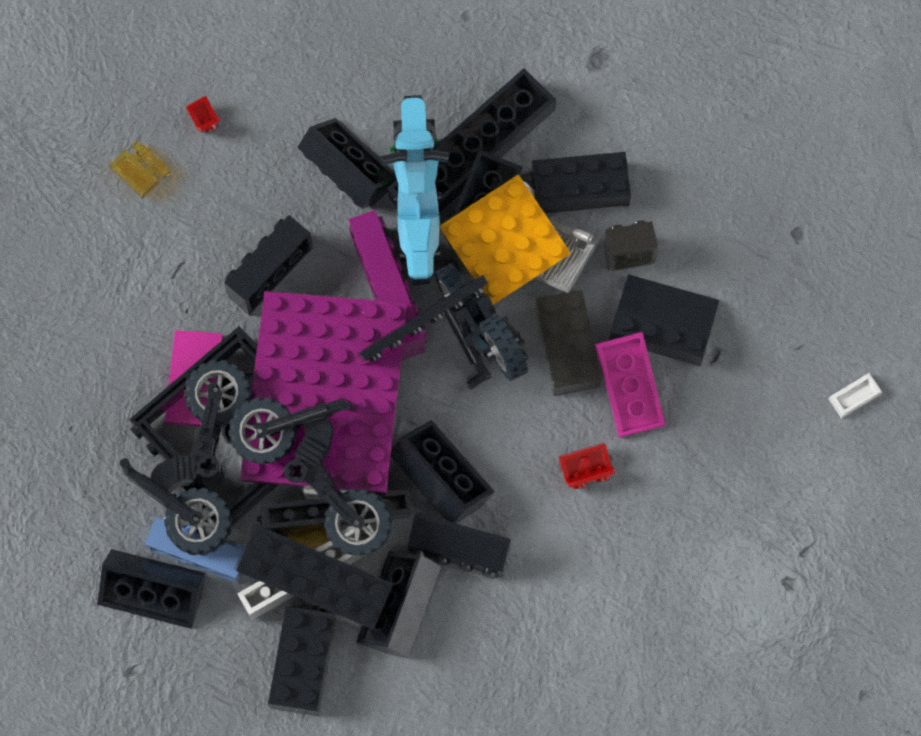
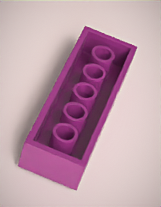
(384, 271)

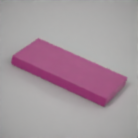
(187, 350)
(630, 384)

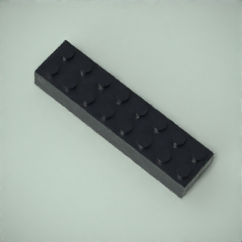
(491, 128)

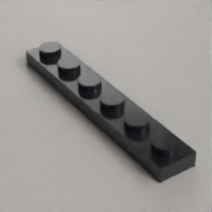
(415, 324)

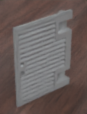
(567, 271)

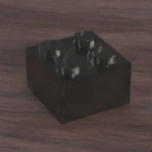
(630, 245)

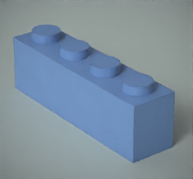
(217, 563)

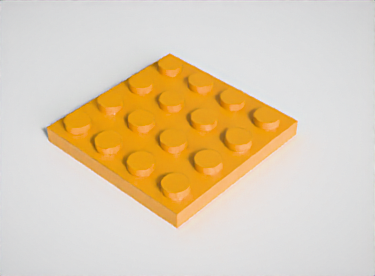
(505, 239)

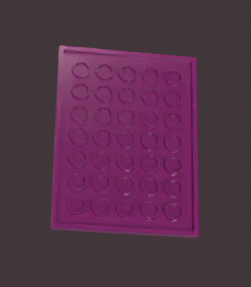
(312, 359)

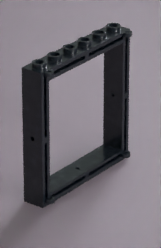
(175, 391)

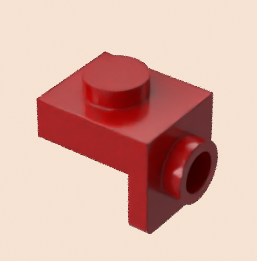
(203, 115)

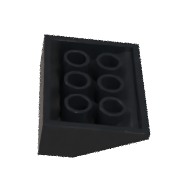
(671, 319)

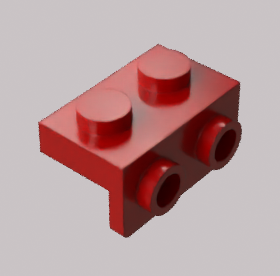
(586, 466)

